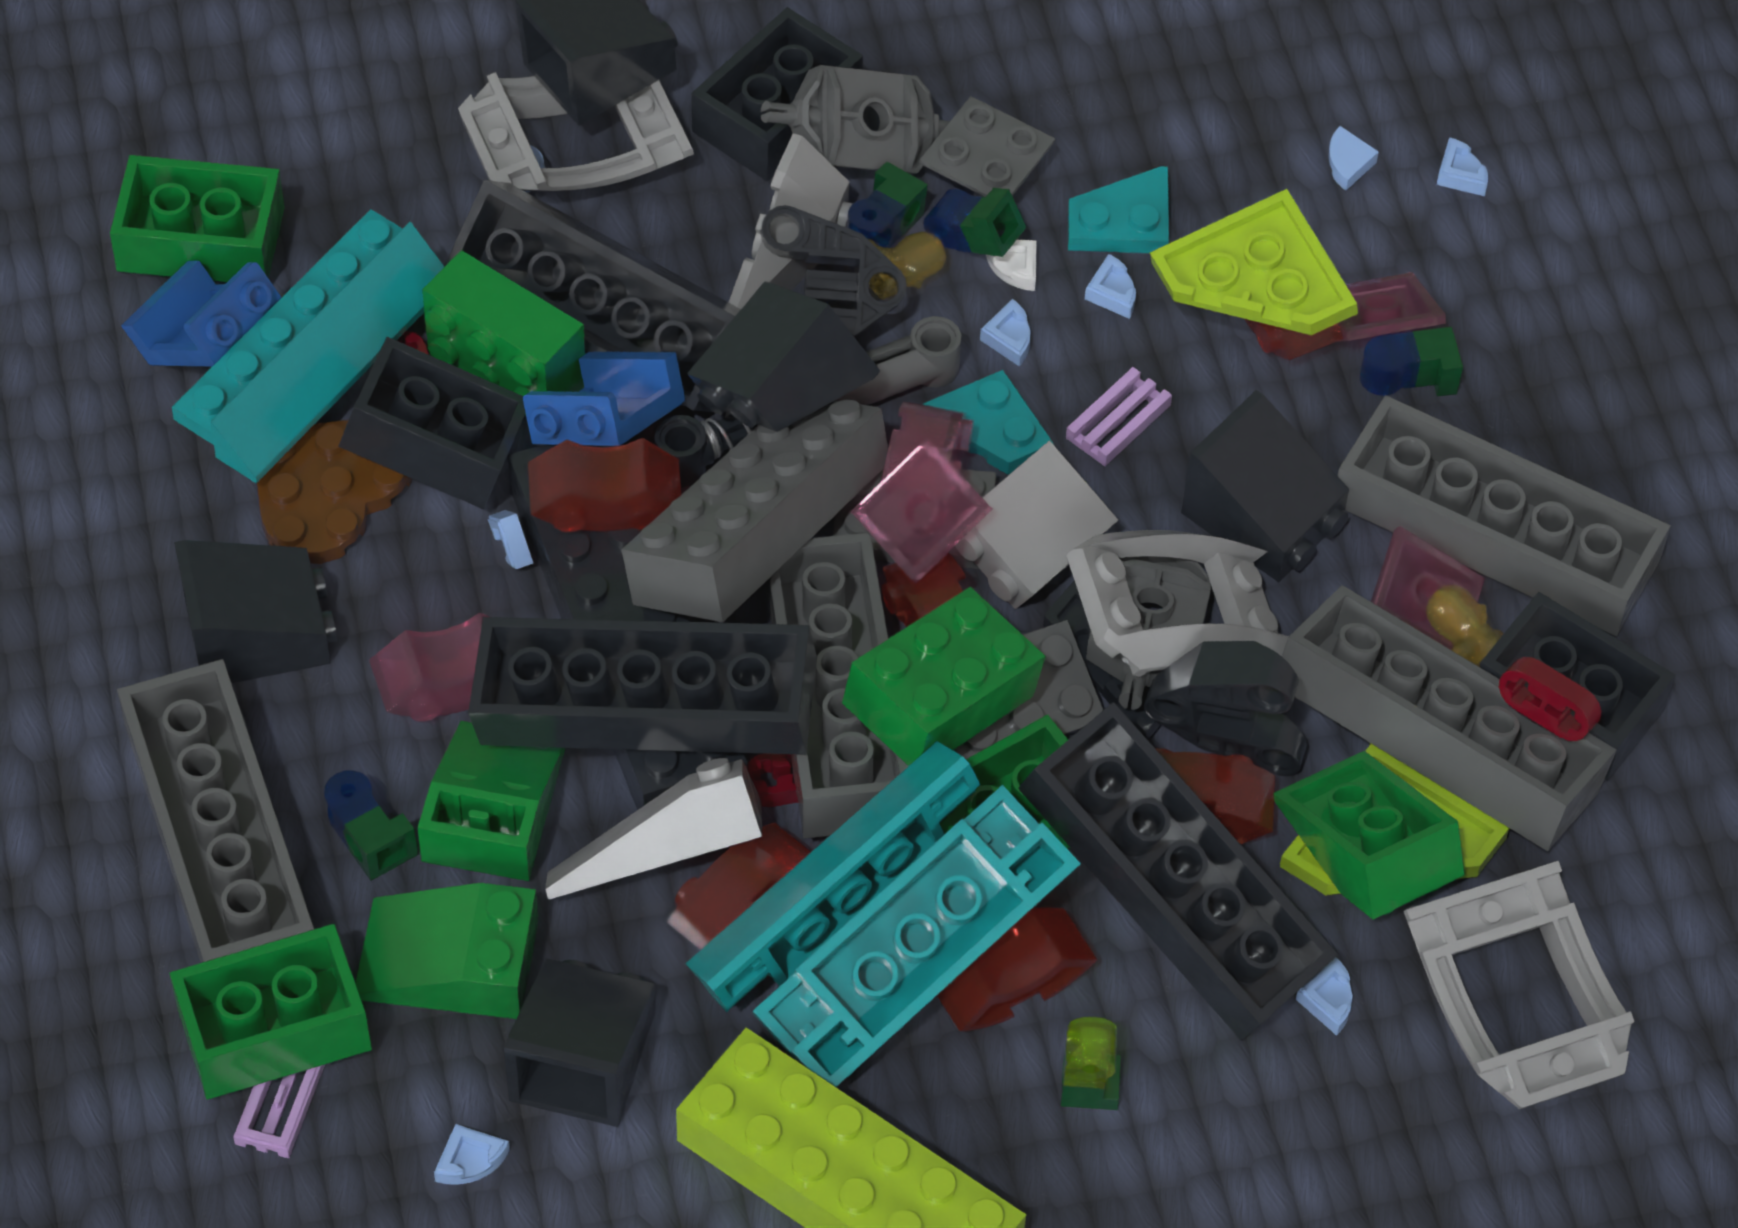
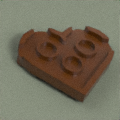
(323, 494)

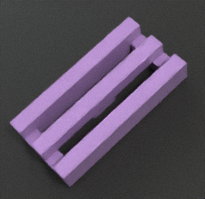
(1103, 405)
(266, 1139)

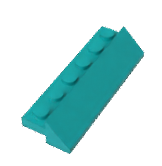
(310, 345)
(836, 878)
(915, 937)

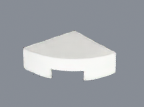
(1017, 265)

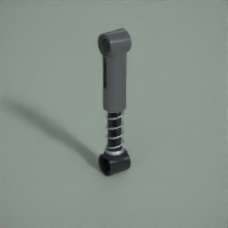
(924, 357)

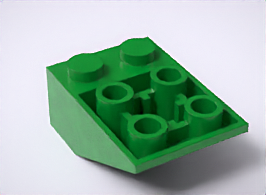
(488, 806)

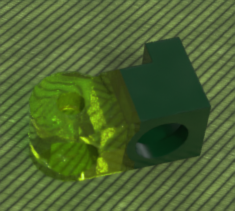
(1091, 1065)

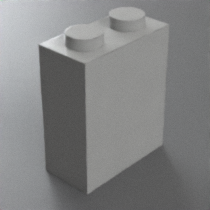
(1033, 524)

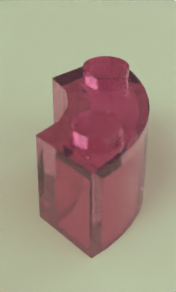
(942, 426)
(429, 670)

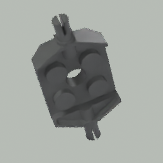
(831, 117)
(1170, 582)

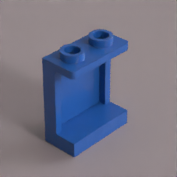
(197, 320)
(617, 402)

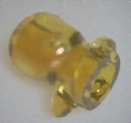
(916, 256)
(1462, 621)

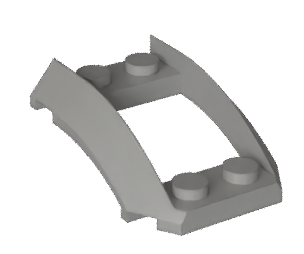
(508, 158)
(1116, 618)
(1501, 911)

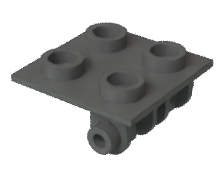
(986, 149)

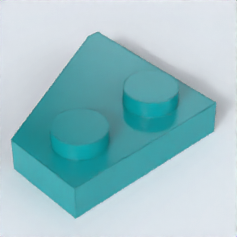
(1122, 215)
(1003, 423)

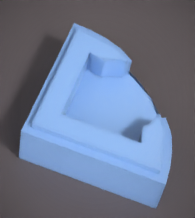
(1349, 157)
(1462, 169)
(1112, 288)
(1009, 333)
(507, 528)
(1328, 996)
(470, 1156)

